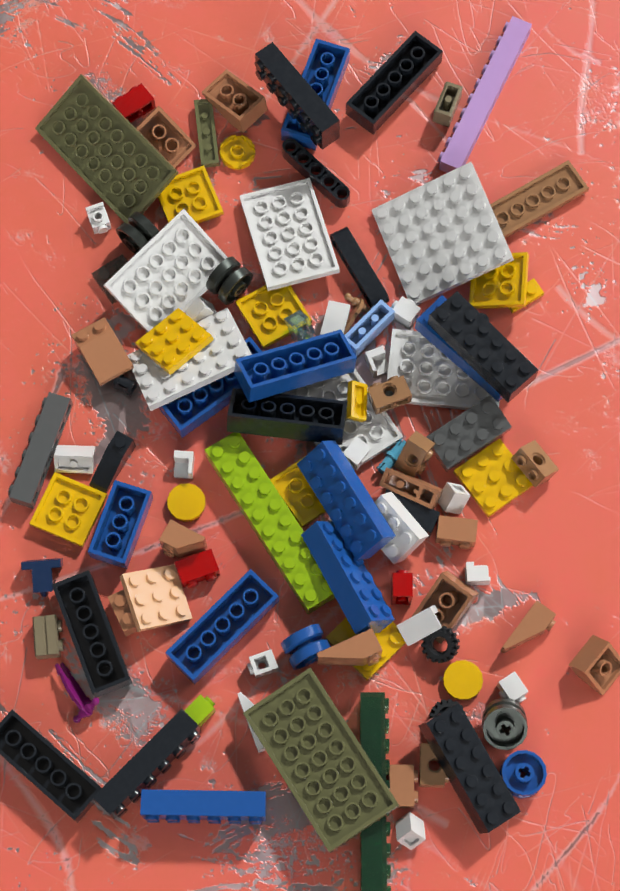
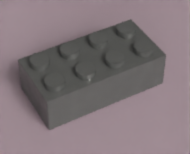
(469, 433)

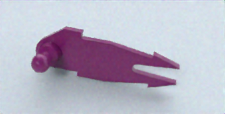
(76, 693)

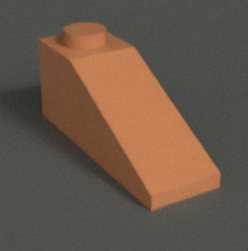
(411, 488)
(533, 624)

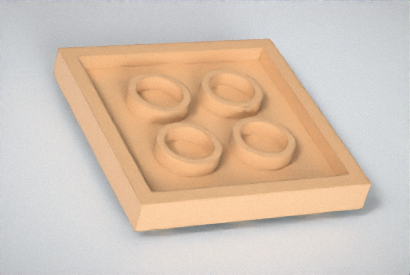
(155, 597)

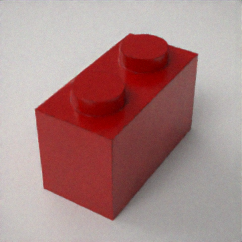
(135, 103)
(197, 568)
(401, 588)

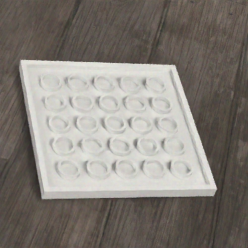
(442, 234)

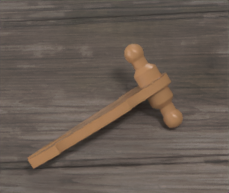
(359, 306)

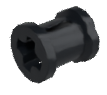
(125, 384)

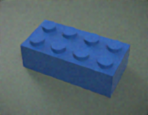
(120, 524)

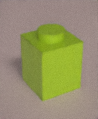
(201, 709)

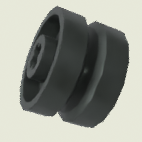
(137, 232)
(229, 280)
(504, 723)

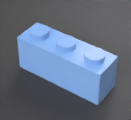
(369, 327)

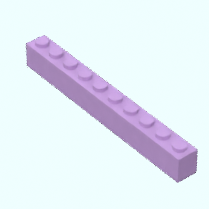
(485, 96)

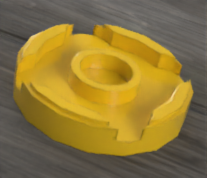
(237, 152)
(186, 502)
(462, 680)

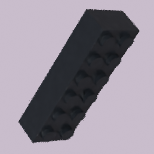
(394, 82)
(297, 96)
(482, 346)
(288, 417)
(92, 634)
(148, 764)
(46, 767)
(469, 769)

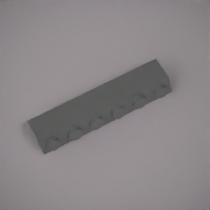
(41, 450)

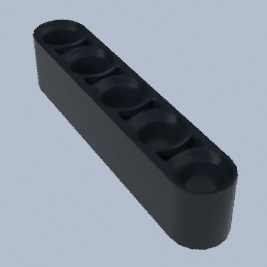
(313, 165)
(358, 267)

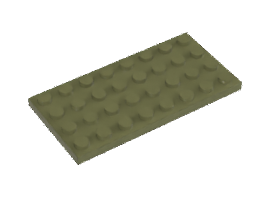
(106, 149)
(320, 760)

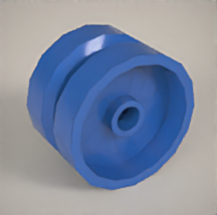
(304, 646)
(531, 765)

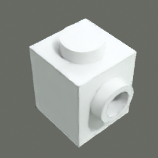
(406, 311)
(512, 688)

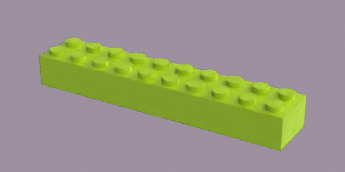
(269, 519)

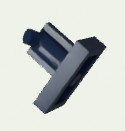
(42, 573)

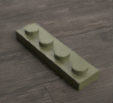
(206, 133)

